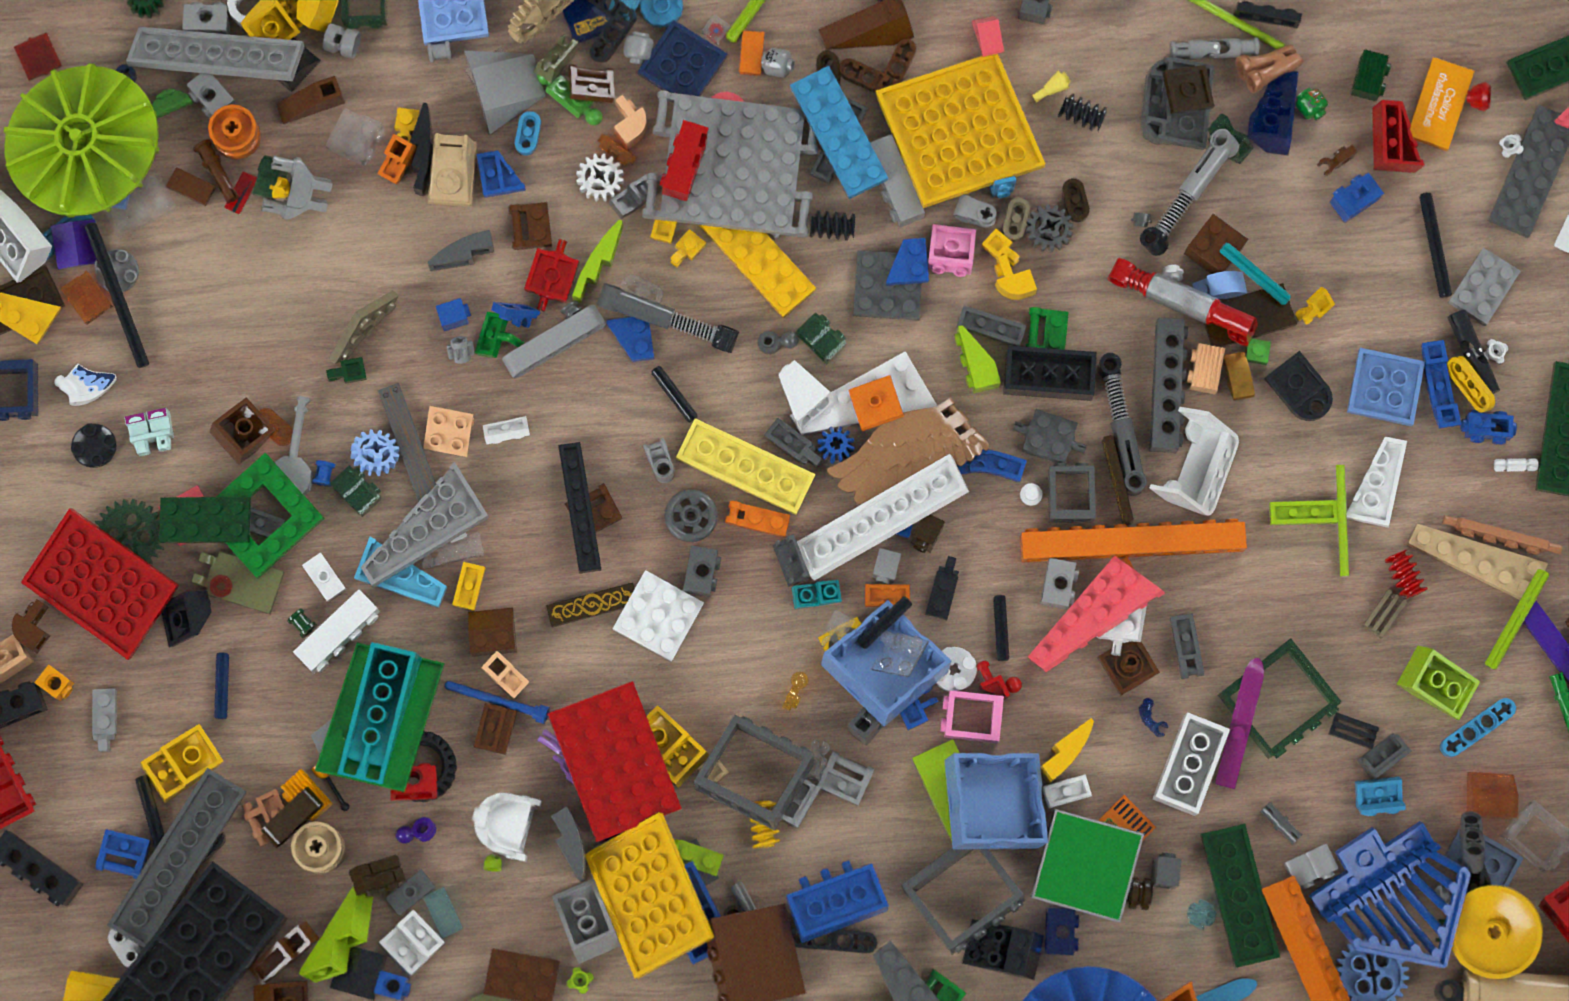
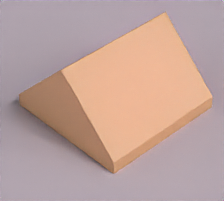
(12, 658)

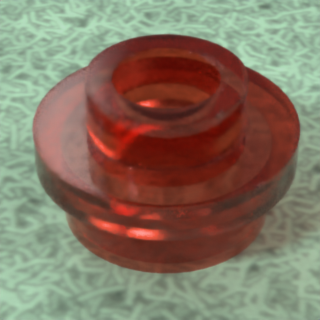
(220, 579)

